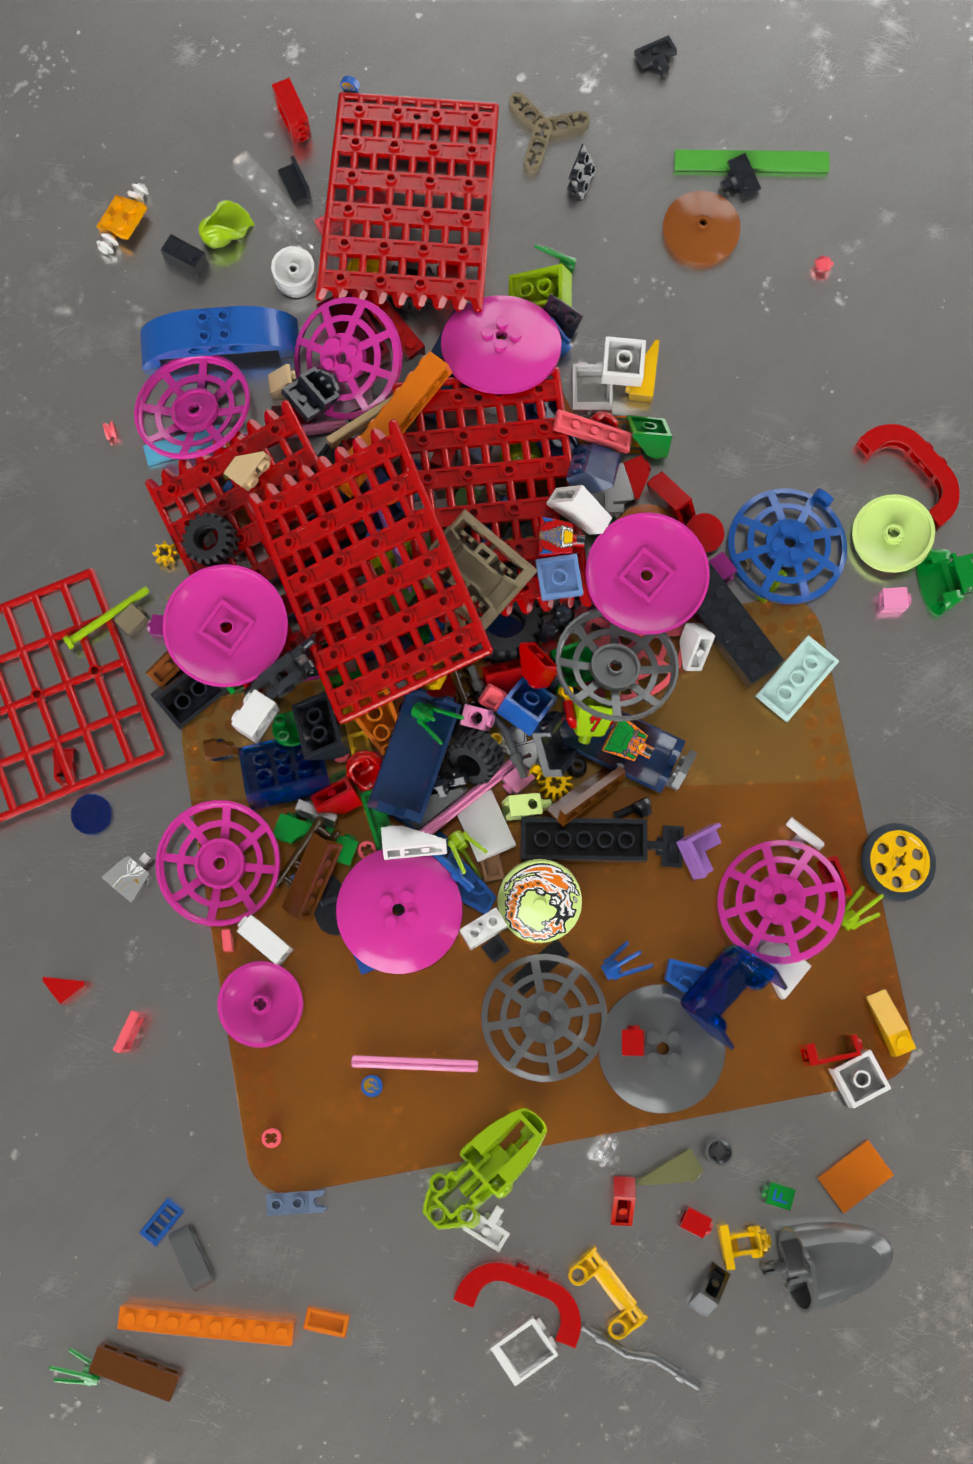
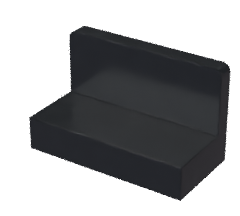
(295, 182)

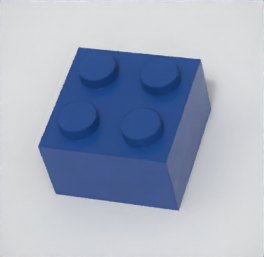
(526, 706)

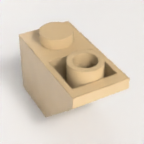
(279, 379)
(247, 469)

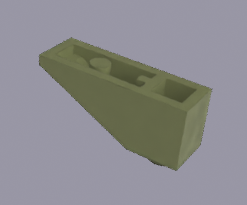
(677, 1169)

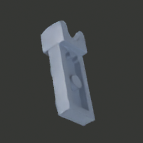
(294, 1203)

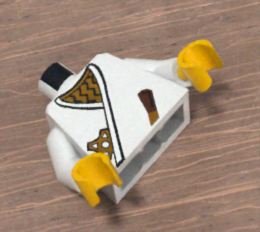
(525, 745)

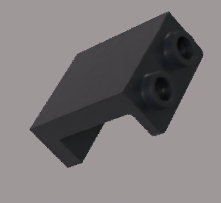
(550, 748)

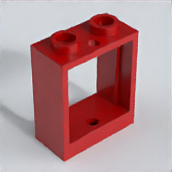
(291, 110)

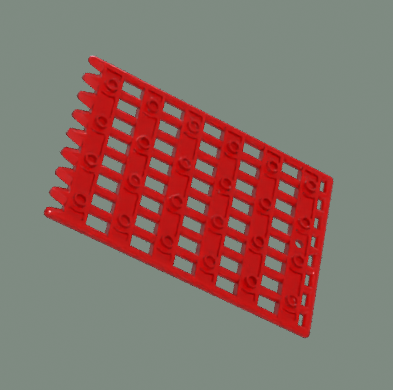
(409, 183)
(207, 471)
(496, 473)
(358, 554)

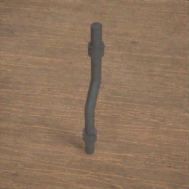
(516, 757)
(602, 1338)

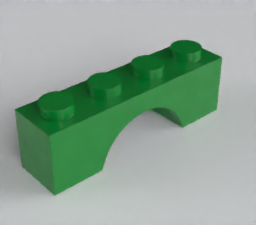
(291, 829)

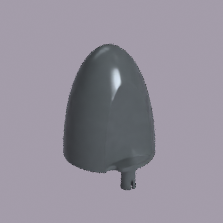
(829, 1262)

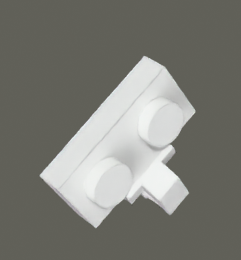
(489, 1229)

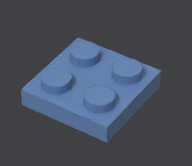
(559, 577)

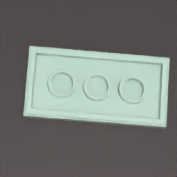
(797, 678)

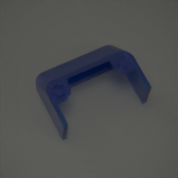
(722, 985)

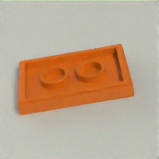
(855, 1176)

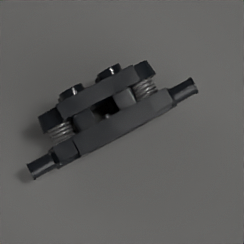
(274, 674)

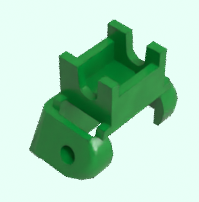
(944, 581)

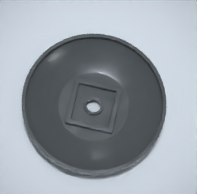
(656, 1080)

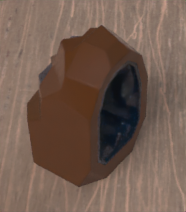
(219, 749)

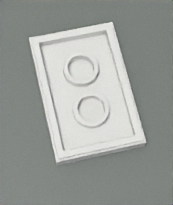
(486, 826)

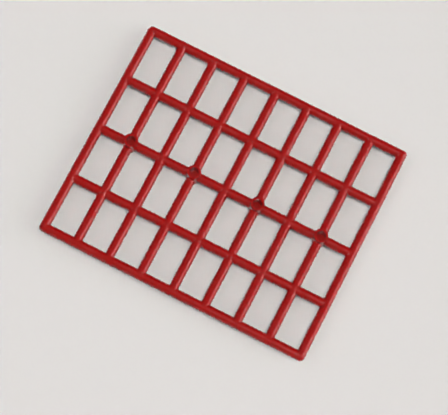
(40, 696)

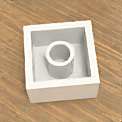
(623, 361)
(254, 715)
(859, 1079)

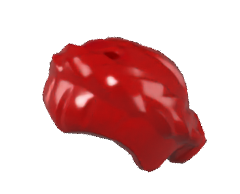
(363, 769)

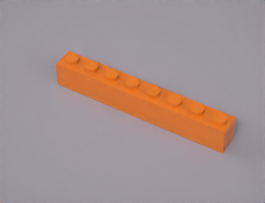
(406, 402)
(206, 1324)

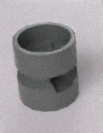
(717, 1151)

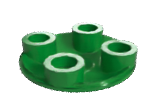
(285, 729)

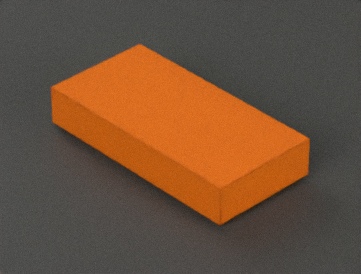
(326, 1322)

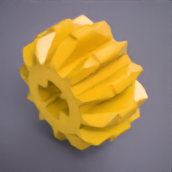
(552, 790)

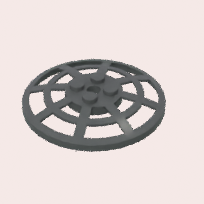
(615, 680)
(530, 1022)

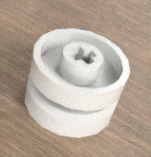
(294, 272)

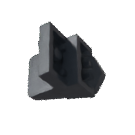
(313, 393)

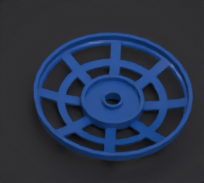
(780, 553)

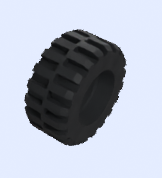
(508, 648)

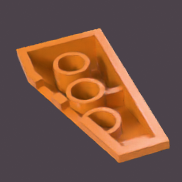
(378, 723)

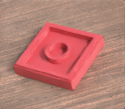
(129, 1032)

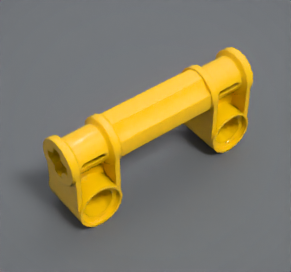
(613, 1287)

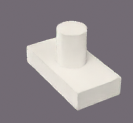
(803, 835)

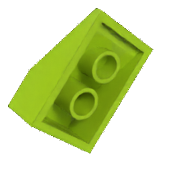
(540, 283)

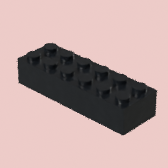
(736, 632)
(584, 840)

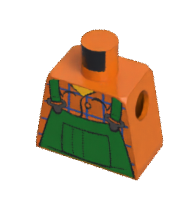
(627, 741)

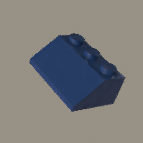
(593, 467)

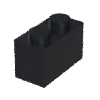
(184, 255)

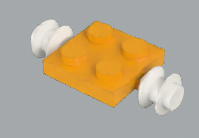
(121, 217)

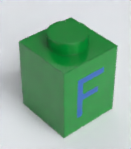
(778, 1195)

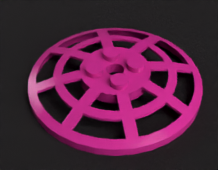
(354, 351)
(187, 401)
(205, 862)
(787, 912)

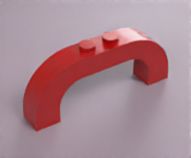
(925, 458)
(537, 1283)

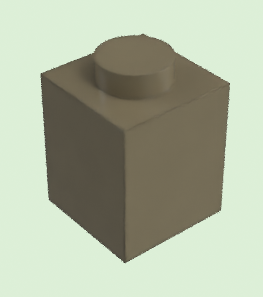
(132, 620)

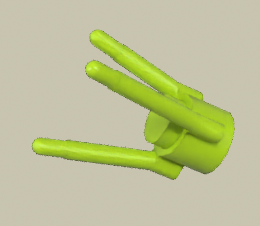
(458, 842)
(852, 918)

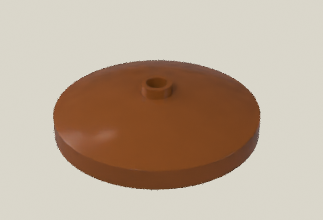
(701, 228)

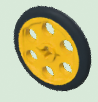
(913, 840)

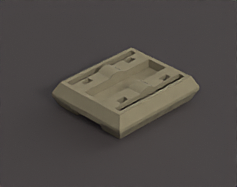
(482, 568)

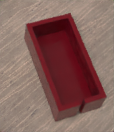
(341, 327)

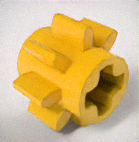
(163, 558)

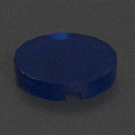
(91, 814)

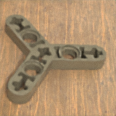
(541, 120)

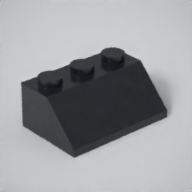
(185, 698)
(319, 730)

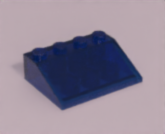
(279, 774)

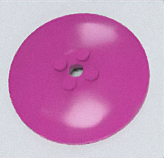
(501, 365)
(653, 545)
(219, 597)
(404, 941)

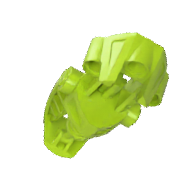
(490, 1166)

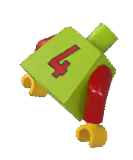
(584, 723)

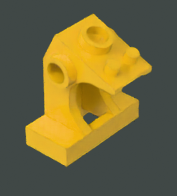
(759, 1241)

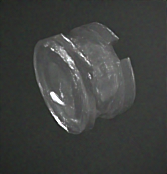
(603, 1149)

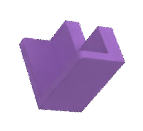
(694, 847)

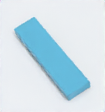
(154, 458)

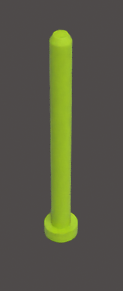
(105, 617)

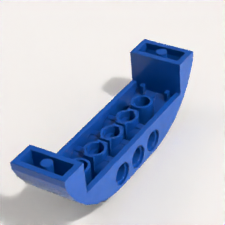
(217, 333)

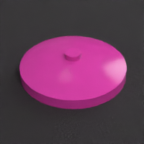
(260, 1004)

